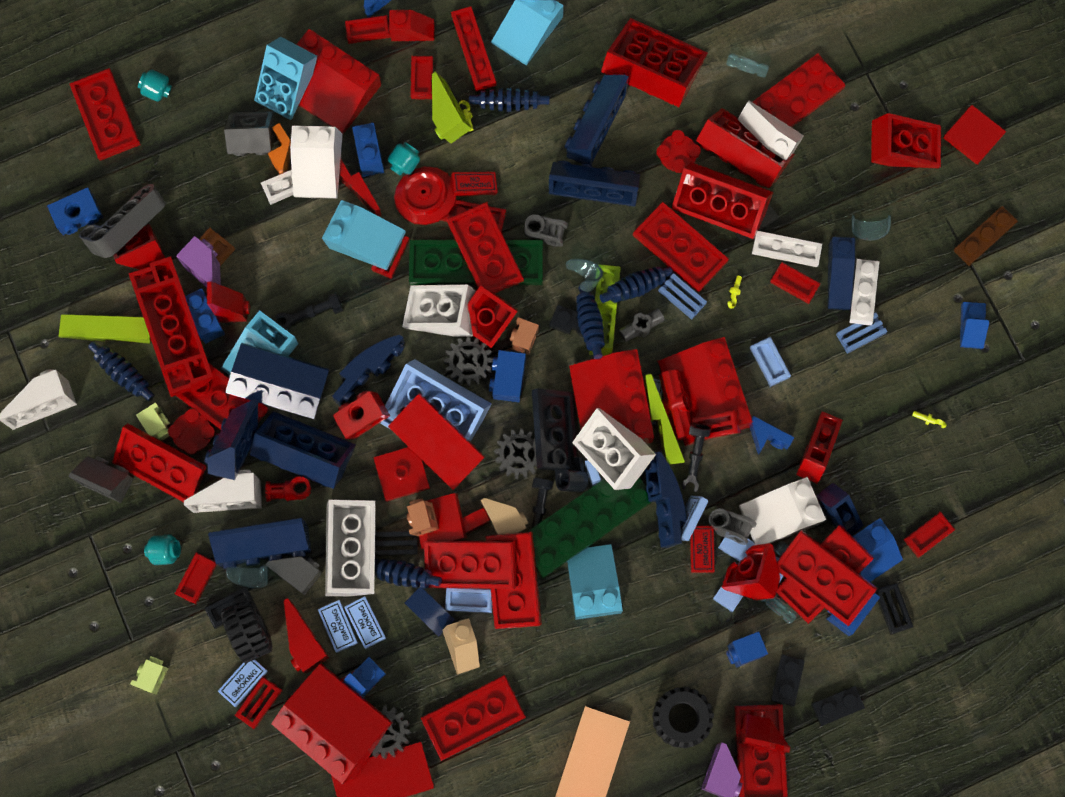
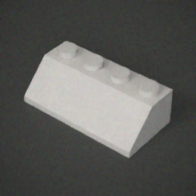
(350, 548)

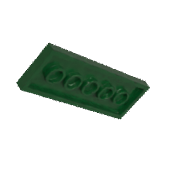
(443, 263)
(584, 523)

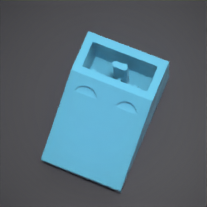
(284, 76)
(263, 334)

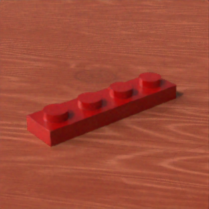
(473, 49)

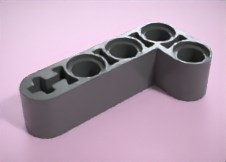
(124, 224)

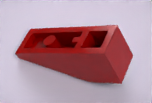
(227, 303)
(819, 447)
(303, 644)

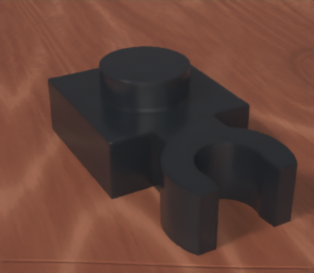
(565, 320)

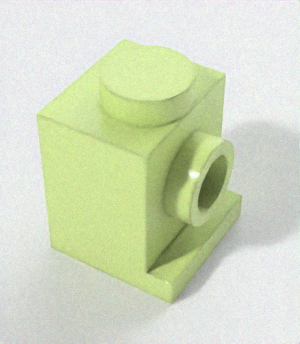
(153, 422)
(150, 675)

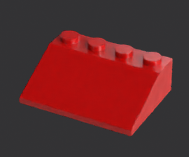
(654, 62)
(338, 84)
(710, 383)
(616, 388)
(332, 724)

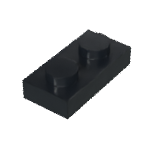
(787, 680)
(838, 706)

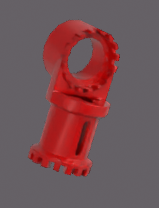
(286, 490)

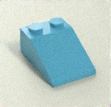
(527, 27)
(363, 235)
(594, 583)

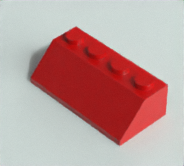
(738, 146)
(721, 200)

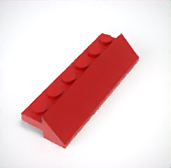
(171, 327)

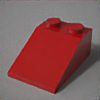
(905, 142)

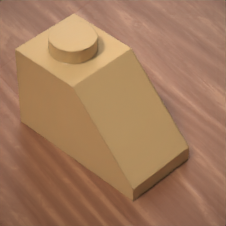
(504, 517)
(462, 646)

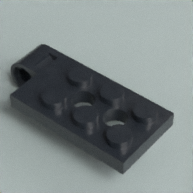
(558, 454)

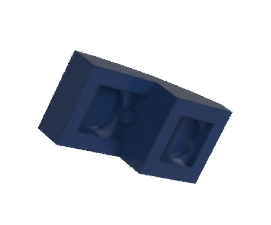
(429, 611)

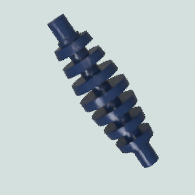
(483, 99)
(636, 284)
(590, 322)
(121, 371)
(404, 574)

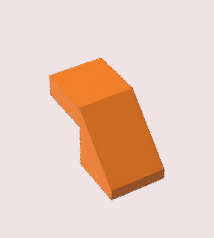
(282, 155)

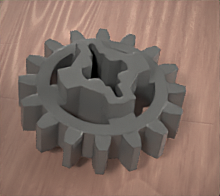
(474, 354)
(510, 460)
(398, 738)

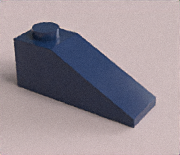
(840, 272)

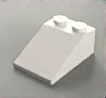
(315, 161)
(439, 309)
(39, 399)
(613, 450)
(228, 494)
(783, 512)

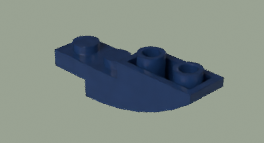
(372, 360)
(665, 491)

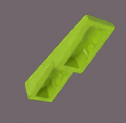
(608, 309)
(104, 328)
(669, 444)

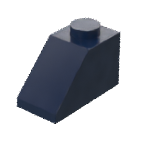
(839, 508)

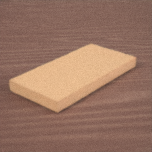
(593, 755)

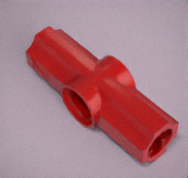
(676, 403)

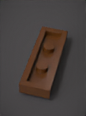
(985, 236)

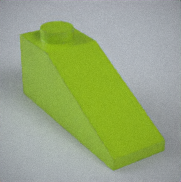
(446, 111)

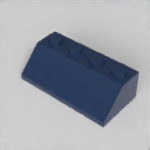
(597, 118)
(594, 183)
(277, 380)
(302, 449)
(260, 543)

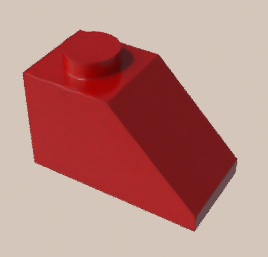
(410, 26)

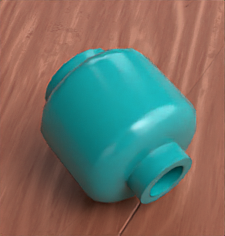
(154, 85)
(404, 159)
(162, 549)

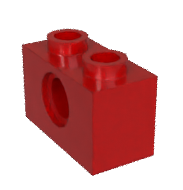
(374, 413)

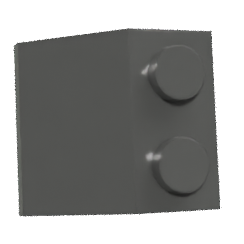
(249, 133)
(101, 478)

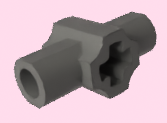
(651, 319)

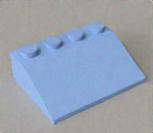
(453, 401)

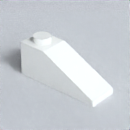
(770, 131)

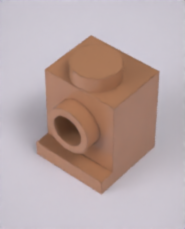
(524, 336)
(421, 517)

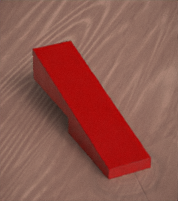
(358, 187)

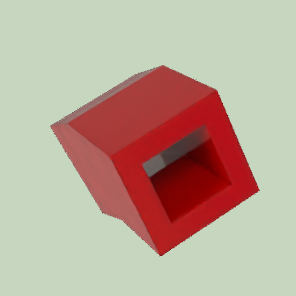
(475, 520)

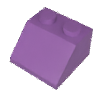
(200, 261)
(722, 774)

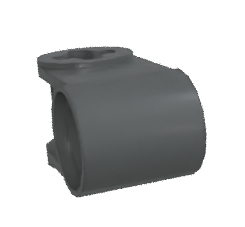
(547, 230)
(736, 527)

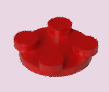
(678, 151)
(191, 432)

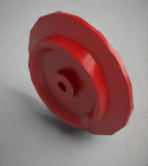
(425, 195)

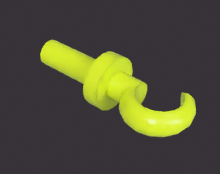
(468, 115)
(734, 292)
(929, 419)

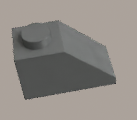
(297, 572)

